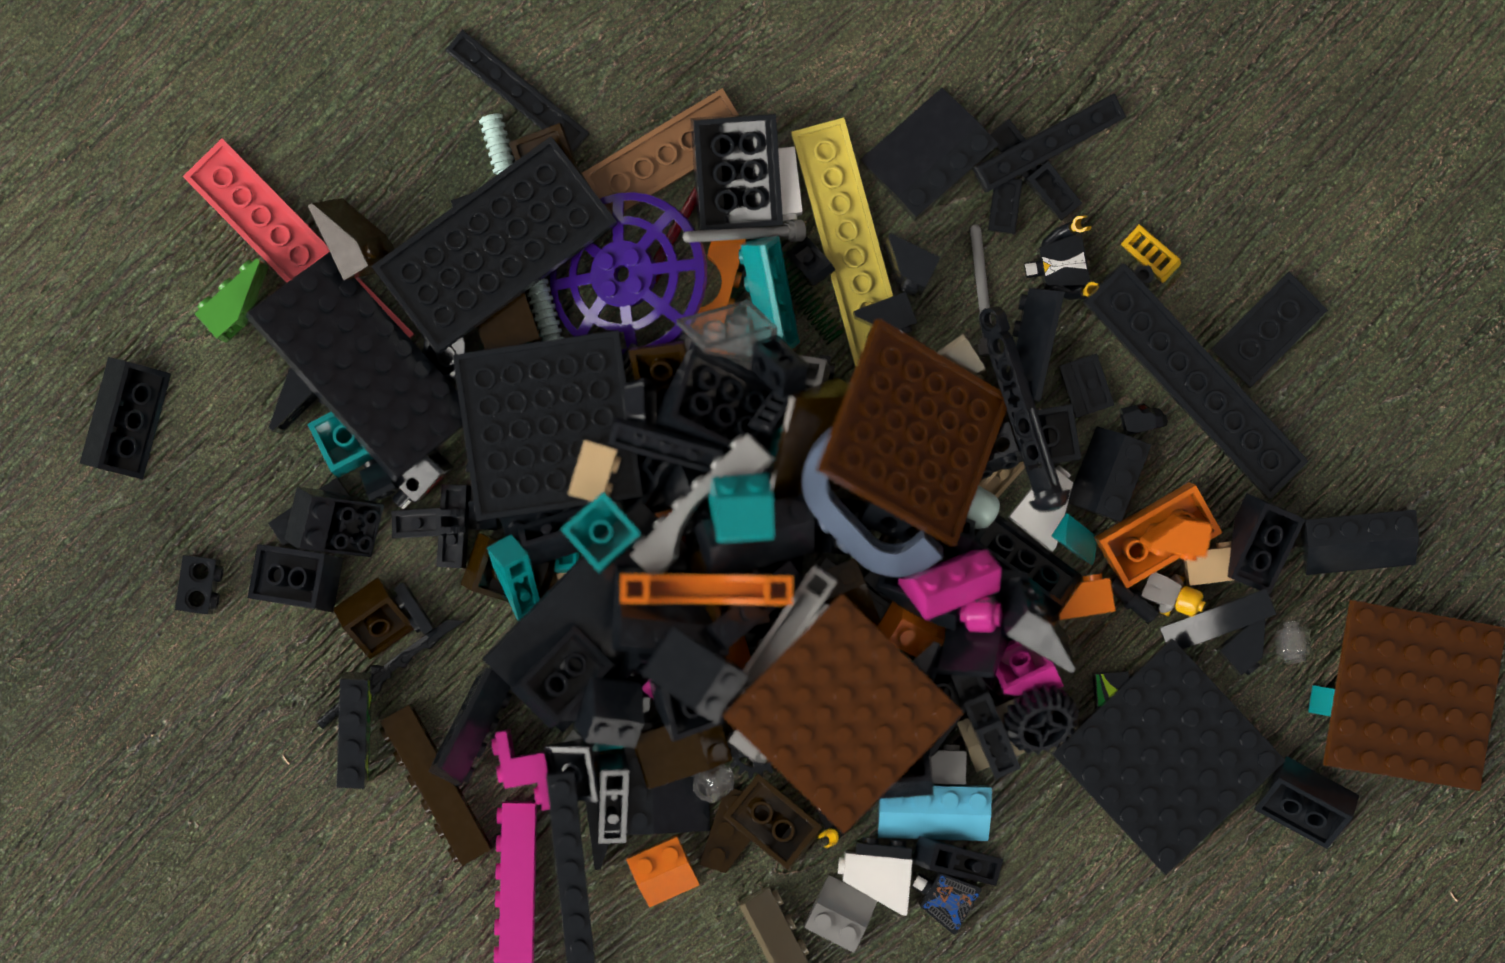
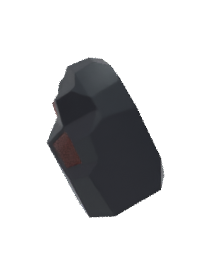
(1141, 419)

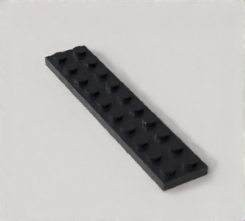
(1195, 380)

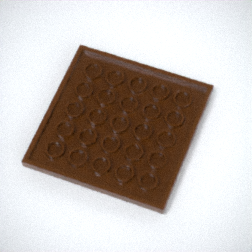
(914, 433)
(1414, 695)
(842, 713)

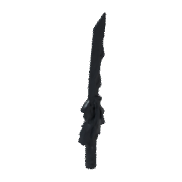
(382, 673)

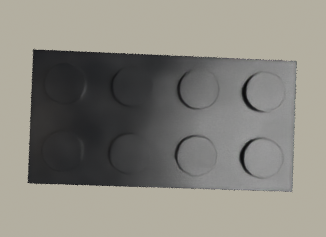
(1269, 329)

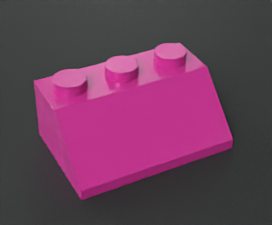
(953, 583)

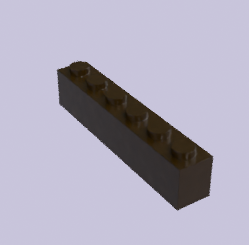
(441, 798)

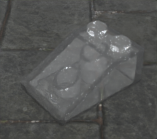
(729, 329)

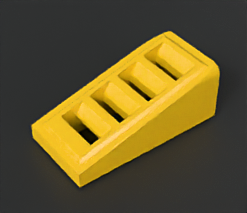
(1168, 270)

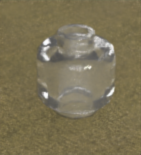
(1292, 642)
(714, 783)

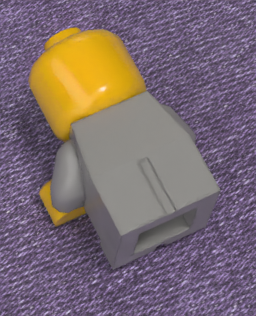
(1171, 594)

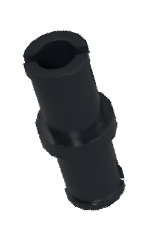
(1133, 600)

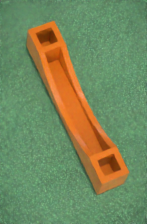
(707, 589)

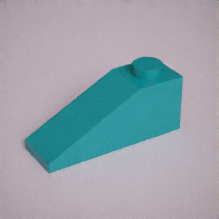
(514, 574)

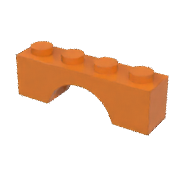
(725, 257)

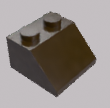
(373, 618)

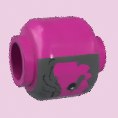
(982, 614)

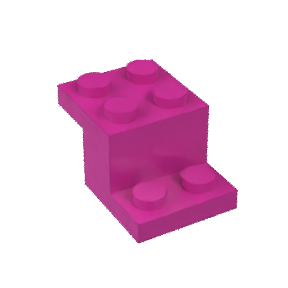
(522, 768)

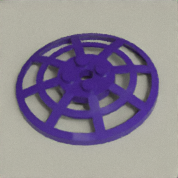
(641, 274)

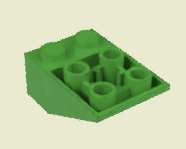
(227, 310)

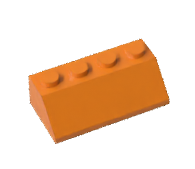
(1122, 541)

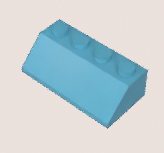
(949, 814)

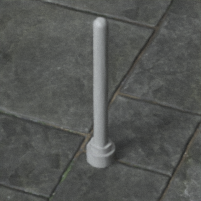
(792, 230)
(981, 280)

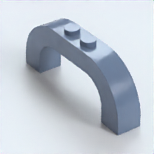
(853, 537)

